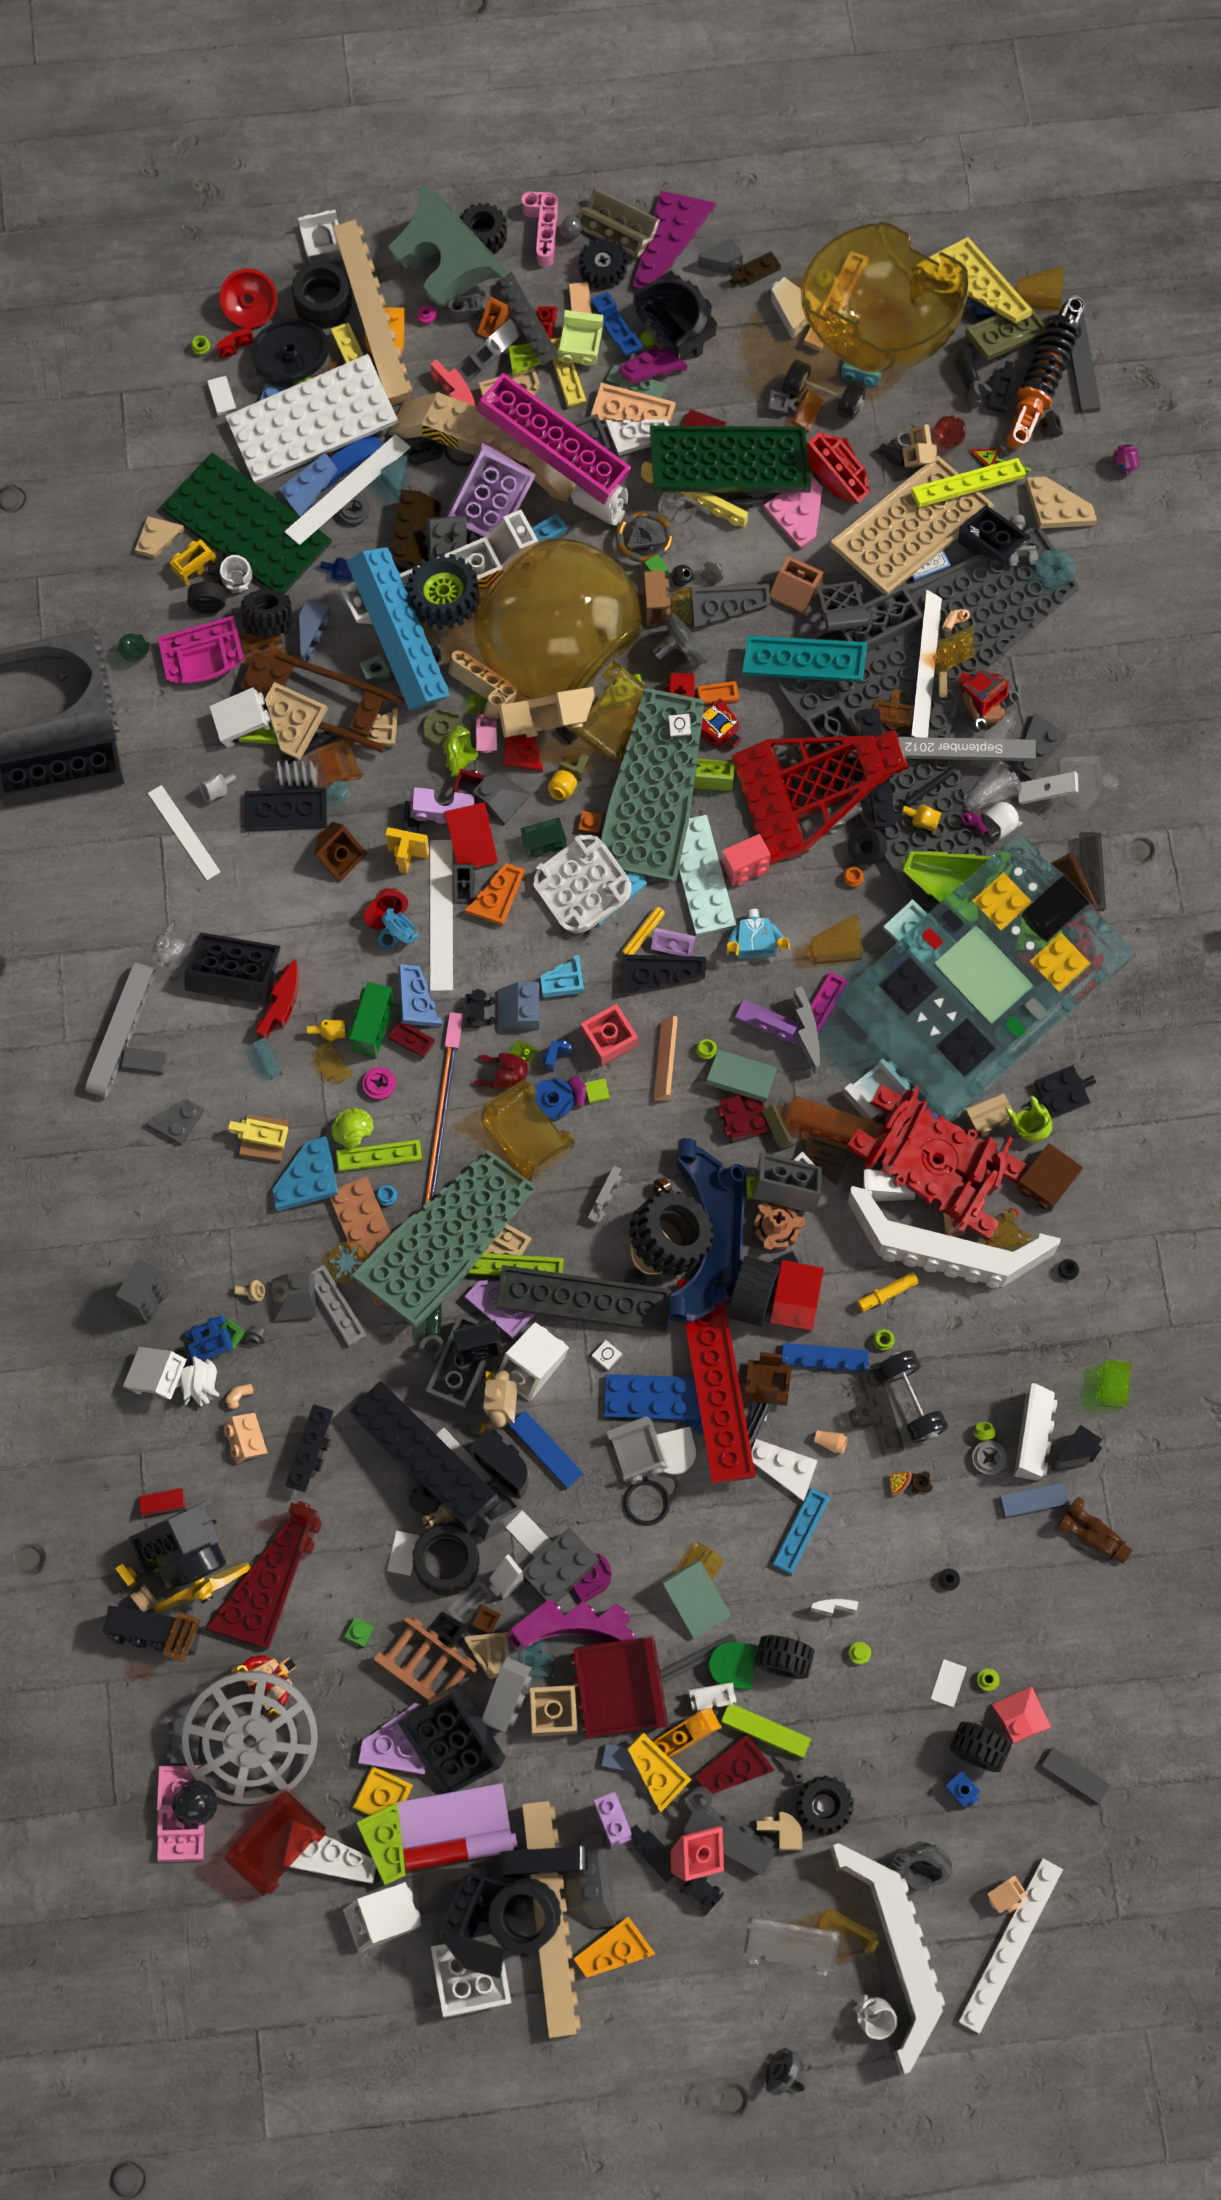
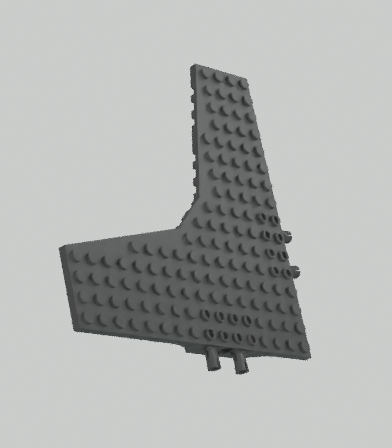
(1003, 609)

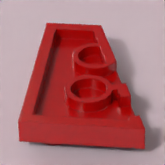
(522, 753)

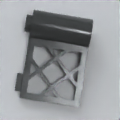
(843, 616)

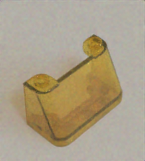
(525, 1130)

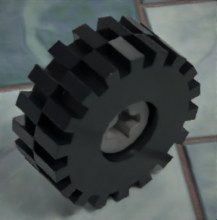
(595, 271)

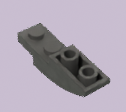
(488, 350)

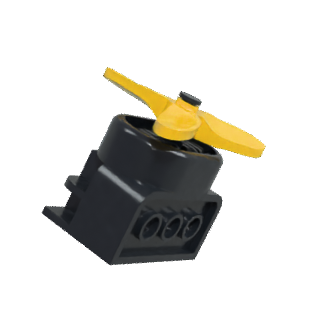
(183, 1553)

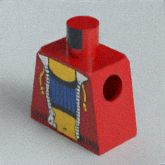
(720, 725)

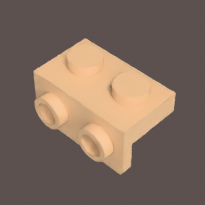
(244, 1437)

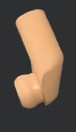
(955, 617)
(236, 1393)

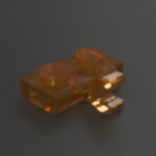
(895, 713)

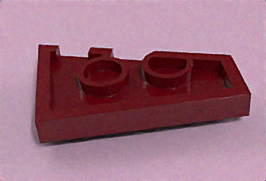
(734, 1767)

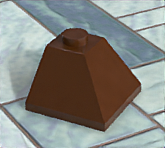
(338, 850)

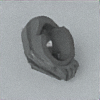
(923, 1865)

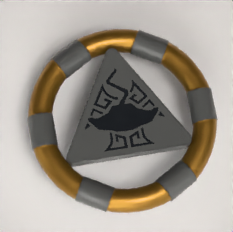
(644, 535)

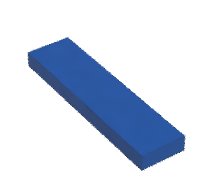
(546, 1449)

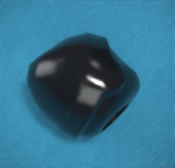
(682, 575)

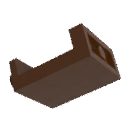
(1049, 1177)

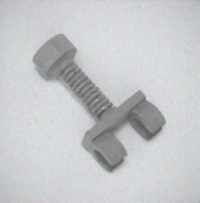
(1030, 551)

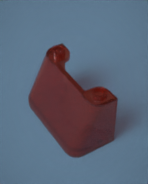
(275, 1842)

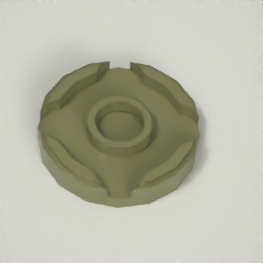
(440, 725)

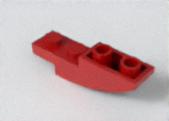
(285, 995)

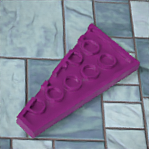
(678, 223)

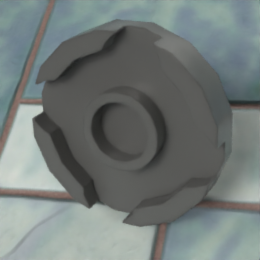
(784, 2073)

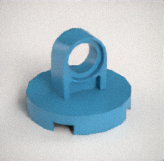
(399, 927)

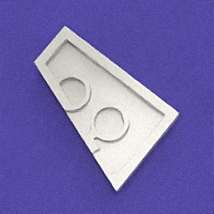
(631, 436)

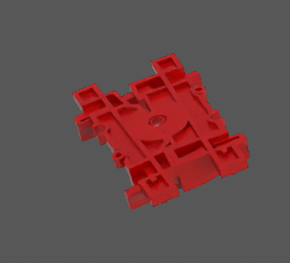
(920, 1140)

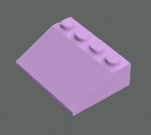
(490, 490)

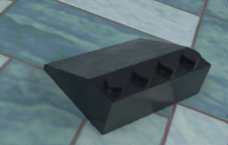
(232, 968)
(452, 1740)

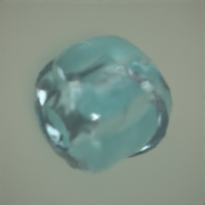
(340, 791)

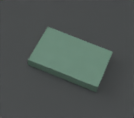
(741, 1075)
(696, 1598)

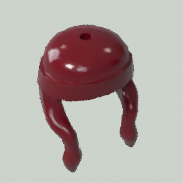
(510, 1073)

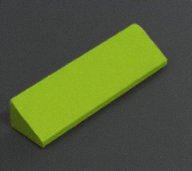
(766, 1731)

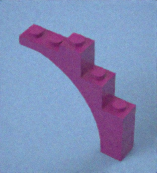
(550, 1622)

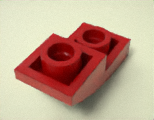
(547, 316)
(227, 347)

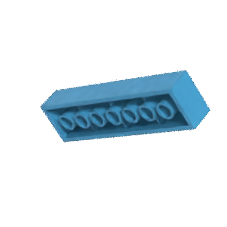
(398, 628)

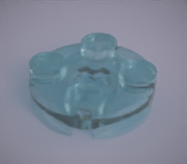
(1055, 558)

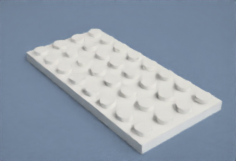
(311, 419)

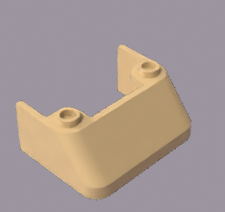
(546, 712)

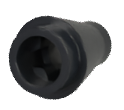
(892, 453)

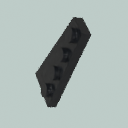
(659, 971)

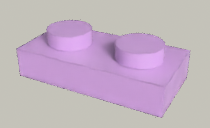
(672, 942)

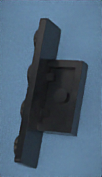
(310, 1449)

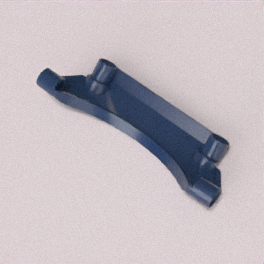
(723, 1198)

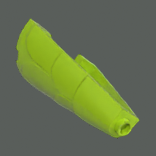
(940, 872)

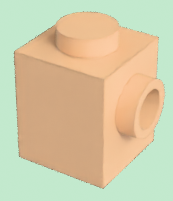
(1007, 1895)

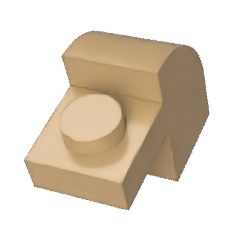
(921, 448)
(787, 1828)

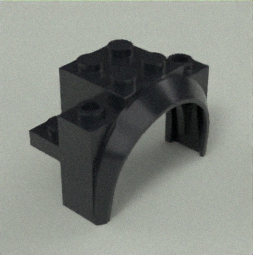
(686, 313)

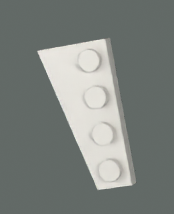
(336, 1860)

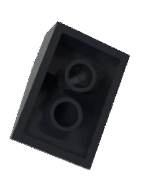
(991, 535)

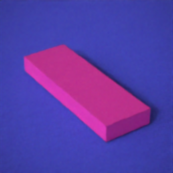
(826, 997)

